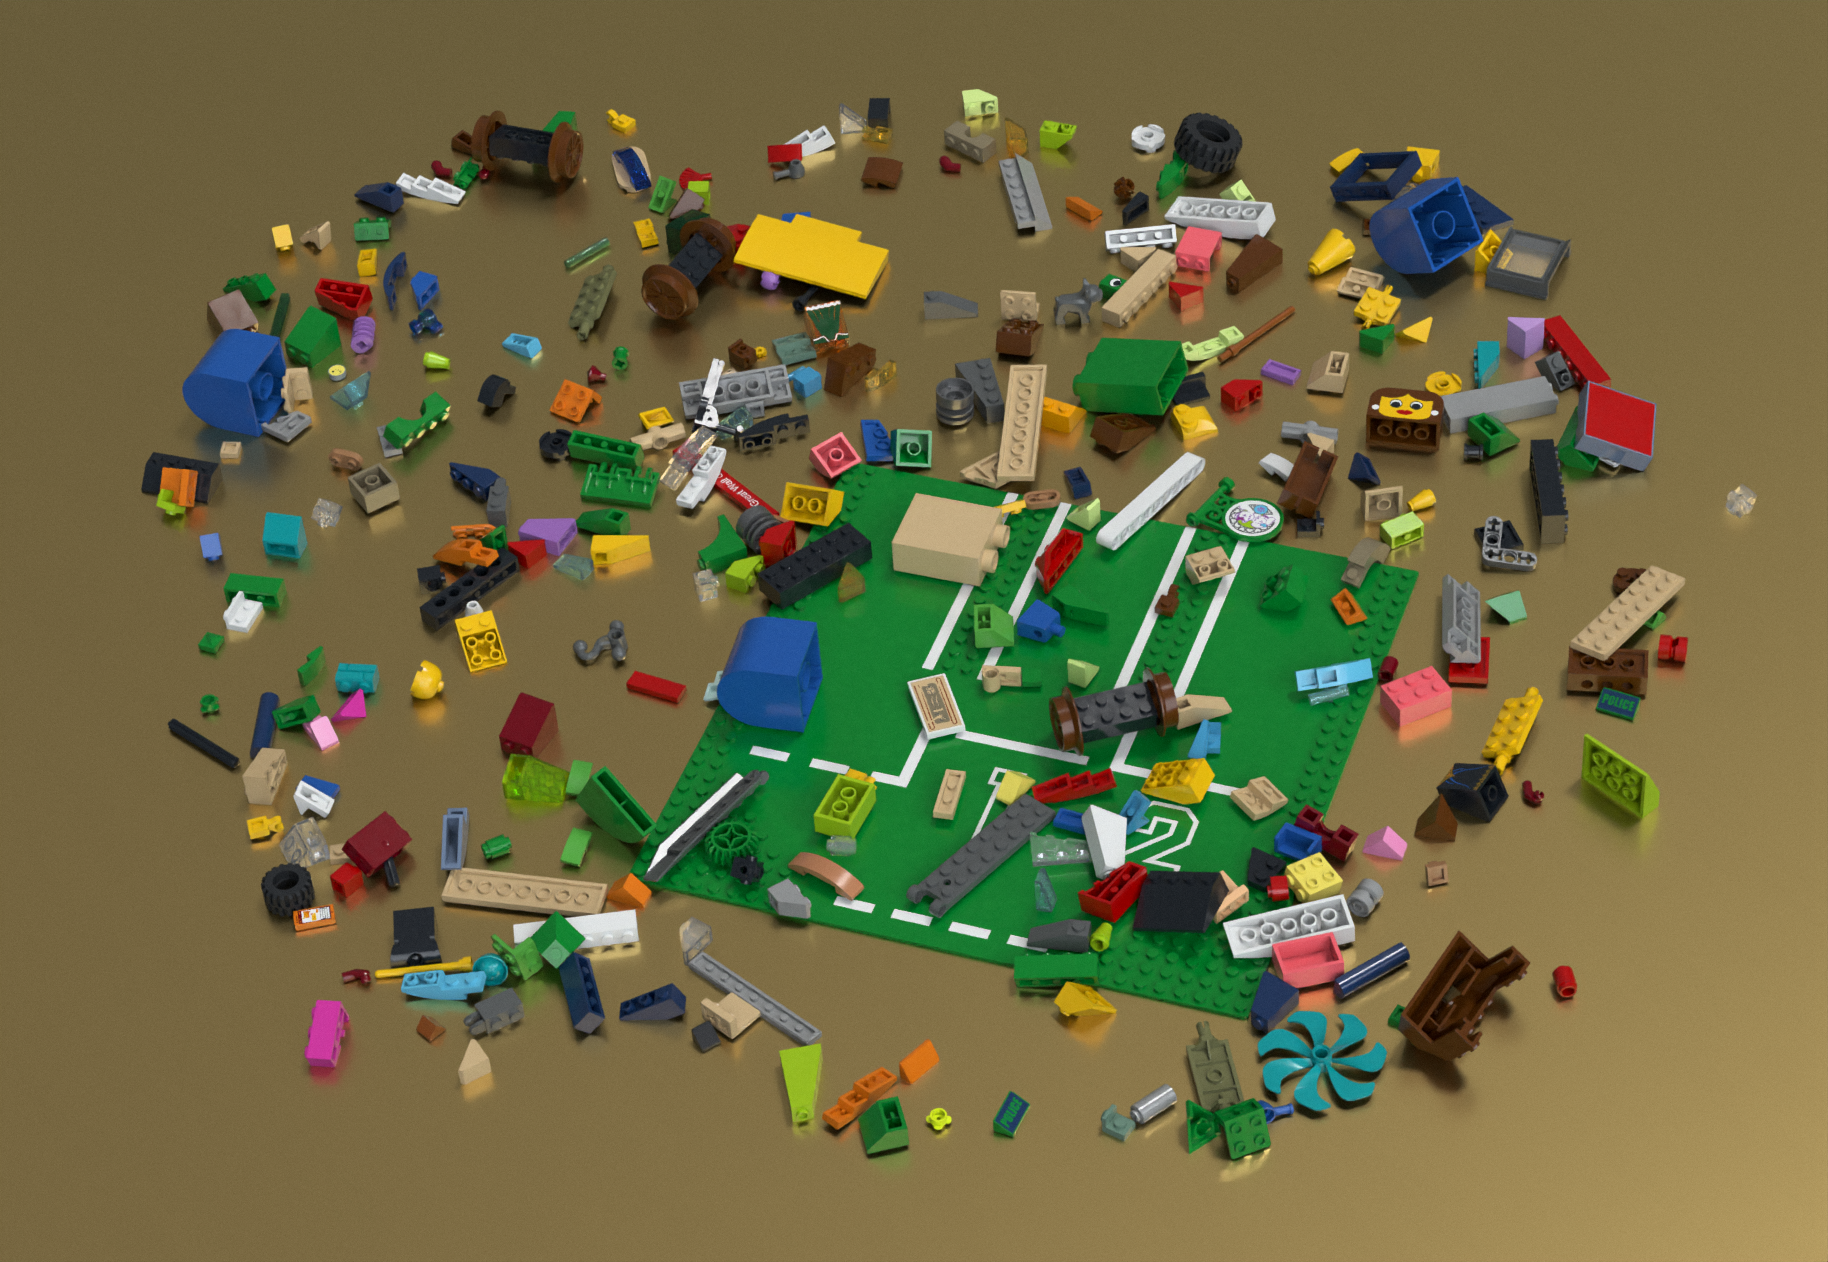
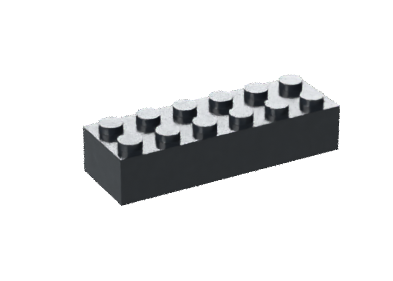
(1548, 491)
(814, 566)

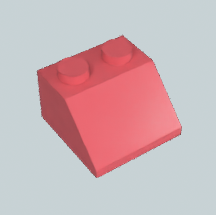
(834, 456)

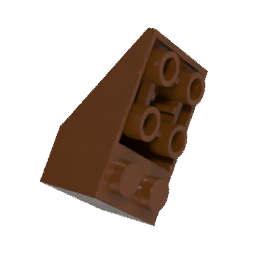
(1018, 337)

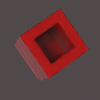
(346, 880)

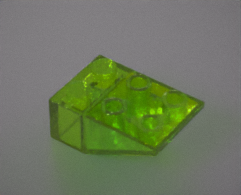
(534, 780)

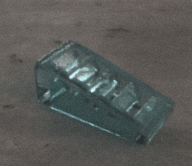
(739, 417)
(582, 567)
(1044, 892)

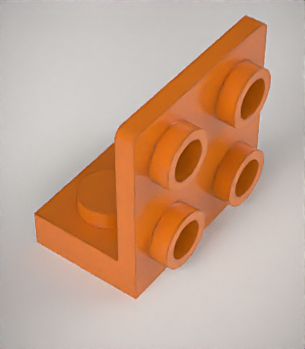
(573, 401)
(183, 484)

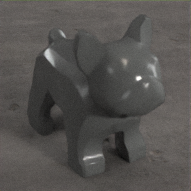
(1077, 303)

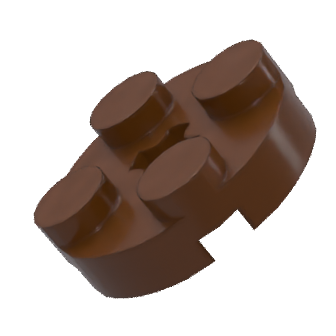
(1624, 577)

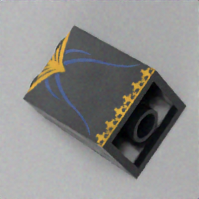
(1474, 789)

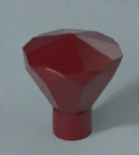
(595, 374)

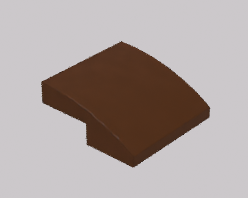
(882, 171)

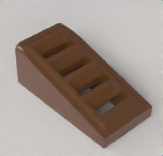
(461, 141)

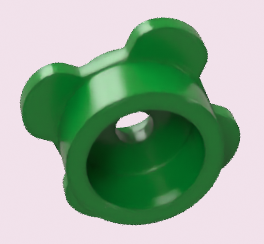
(209, 703)

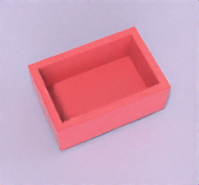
(1415, 696)
(1308, 960)

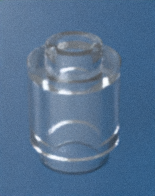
(841, 845)

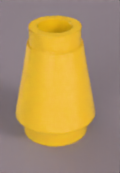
(1421, 500)

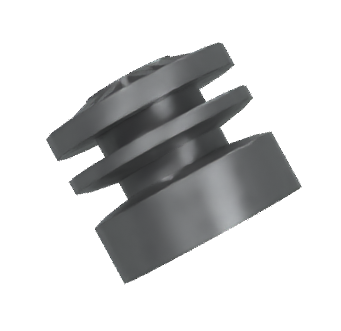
(954, 401)
(754, 524)

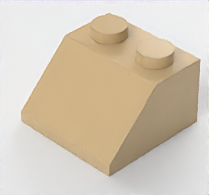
(1381, 503)

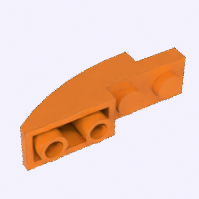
(464, 551)

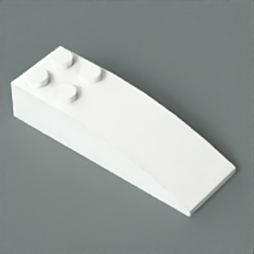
(1230, 217)
(1255, 934)

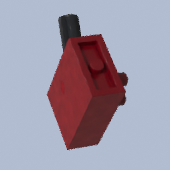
(377, 847)

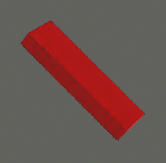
(656, 686)

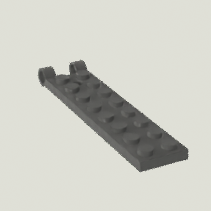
(982, 854)

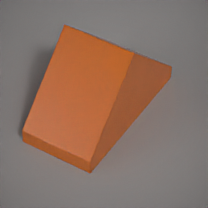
(629, 891)

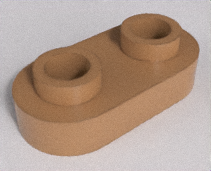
(345, 459)
(1042, 499)

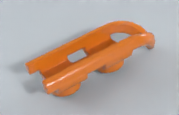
(478, 531)

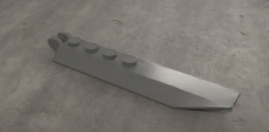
(701, 821)

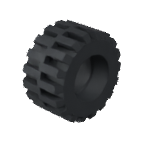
(287, 889)

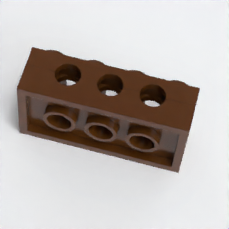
(1622, 671)

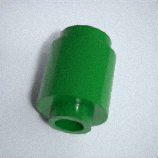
(496, 847)

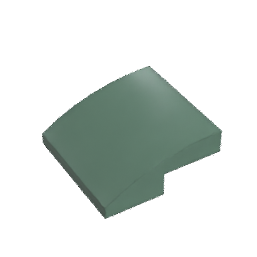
(794, 348)

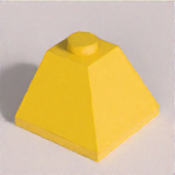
(1082, 1001)

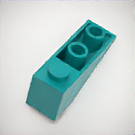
(1487, 361)

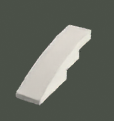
(433, 190)

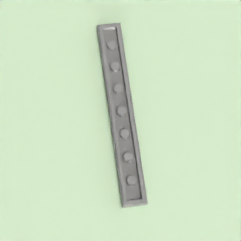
(769, 1008)

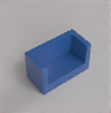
(1297, 842)

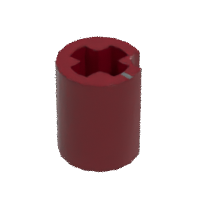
(1388, 668)

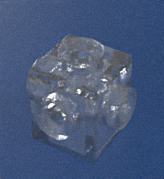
(1740, 501)
(326, 513)

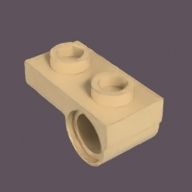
(996, 676)

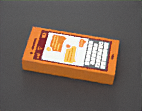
(314, 917)

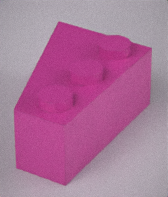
(326, 1033)

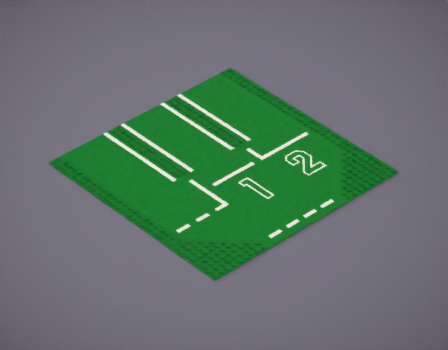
(925, 627)

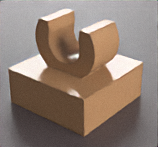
(1436, 872)

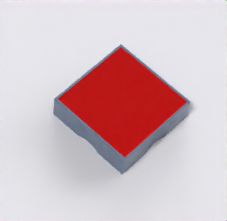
(1615, 426)

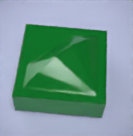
(211, 642)

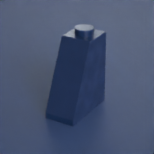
(1272, 1002)

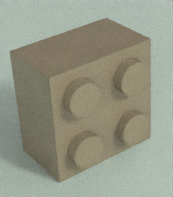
(373, 487)

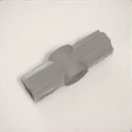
(1300, 431)

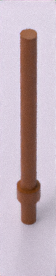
(1232, 350)

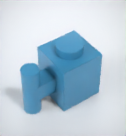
(805, 381)

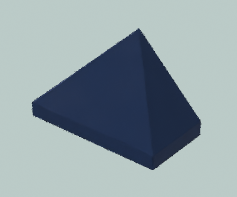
(1363, 470)

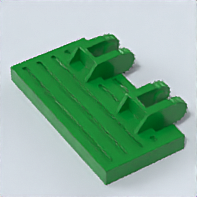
(620, 485)

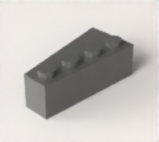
(986, 388)

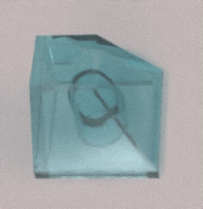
(353, 393)

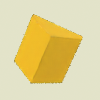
(1486, 251)

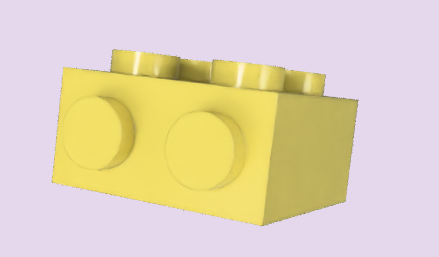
(1313, 879)

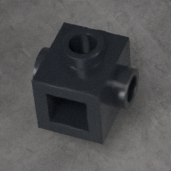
(747, 869)

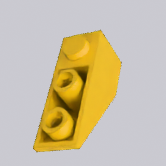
(615, 548)

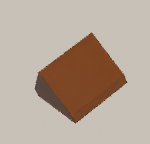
(429, 1027)

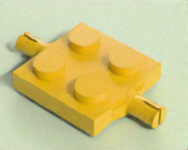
(1377, 307)

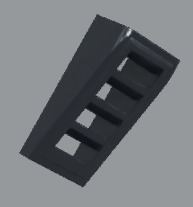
(1135, 208)

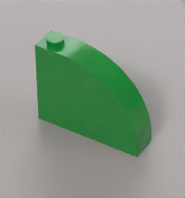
(614, 808)

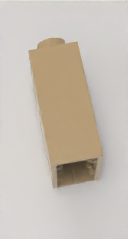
(949, 539)

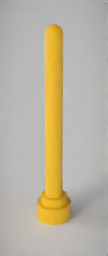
(464, 964)

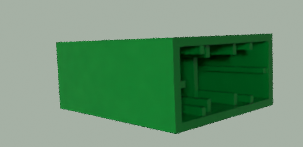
(1131, 376)

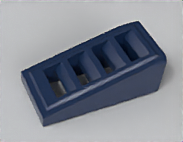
(1078, 482)

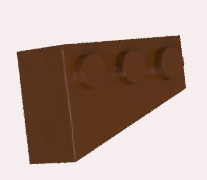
(848, 368)

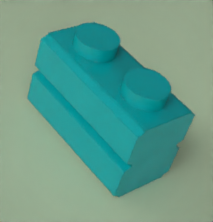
(357, 676)

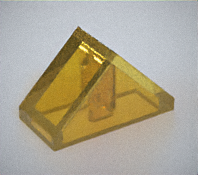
(851, 583)

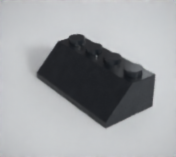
(208, 476)

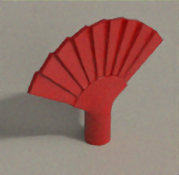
(690, 175)

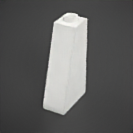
(1105, 839)

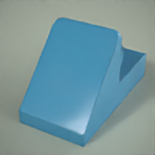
(1214, 738)
(1135, 810)

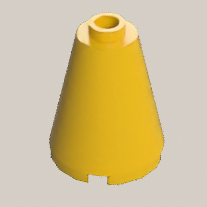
(1331, 252)

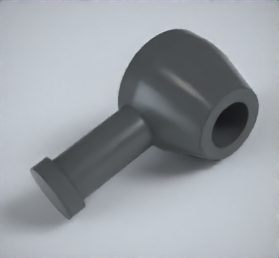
(795, 170)

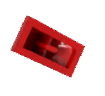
(1185, 295)
(528, 551)

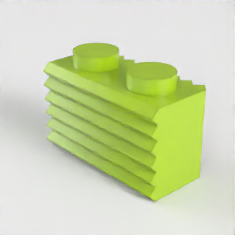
(1401, 530)

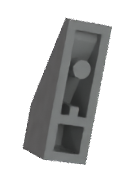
(945, 305)
(1062, 935)

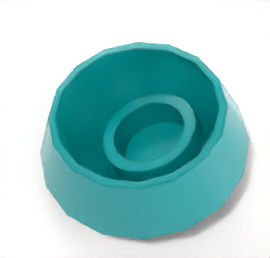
(494, 968)

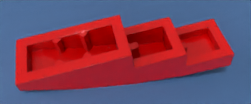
(1070, 788)

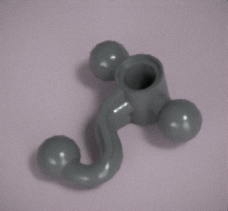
(613, 640)

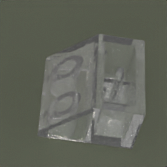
(305, 844)

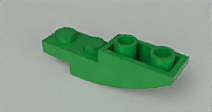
(1171, 176)

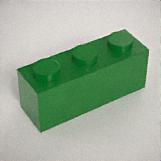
(256, 588)

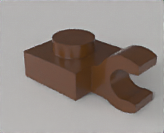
(1168, 604)

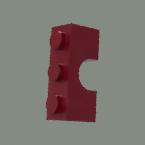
(1338, 843)

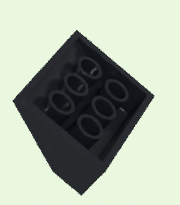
(1179, 901)

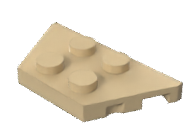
(984, 472)

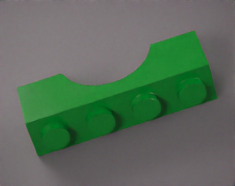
(402, 431)

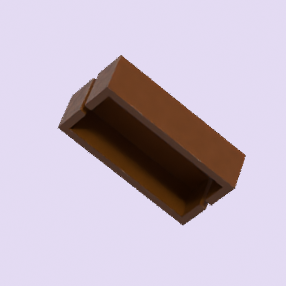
(1307, 480)

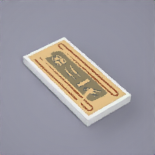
(936, 706)

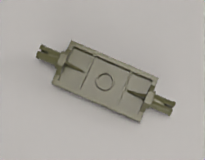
(592, 300)
(1213, 1071)

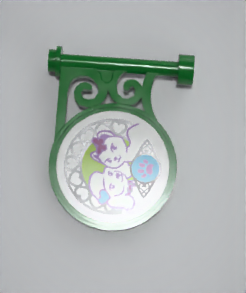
(1241, 518)

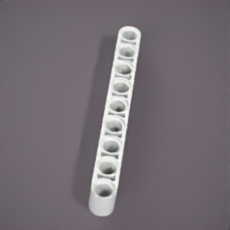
(1150, 501)

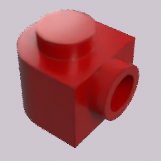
(1278, 889)

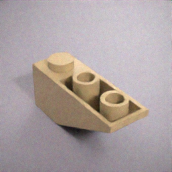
(1195, 708)

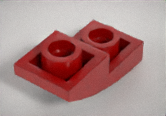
(784, 153)

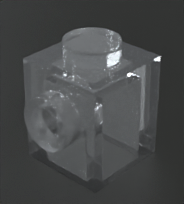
(705, 585)

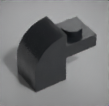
(494, 389)

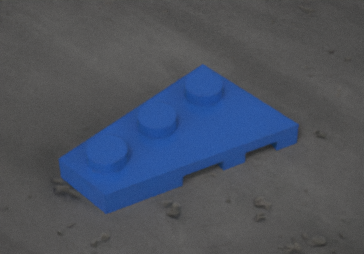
(875, 441)

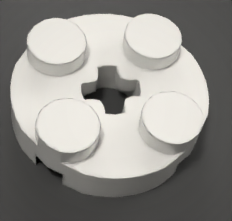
(1148, 138)

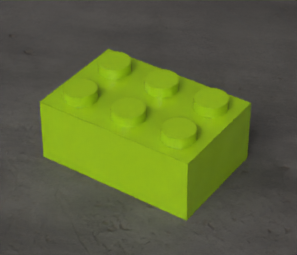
(845, 807)

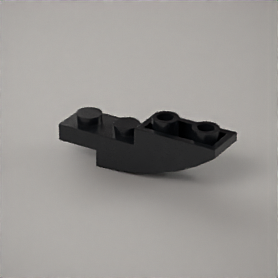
(774, 428)

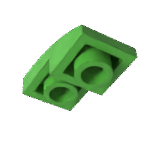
(578, 777)
(576, 847)

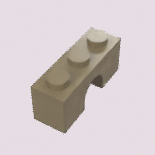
(979, 147)

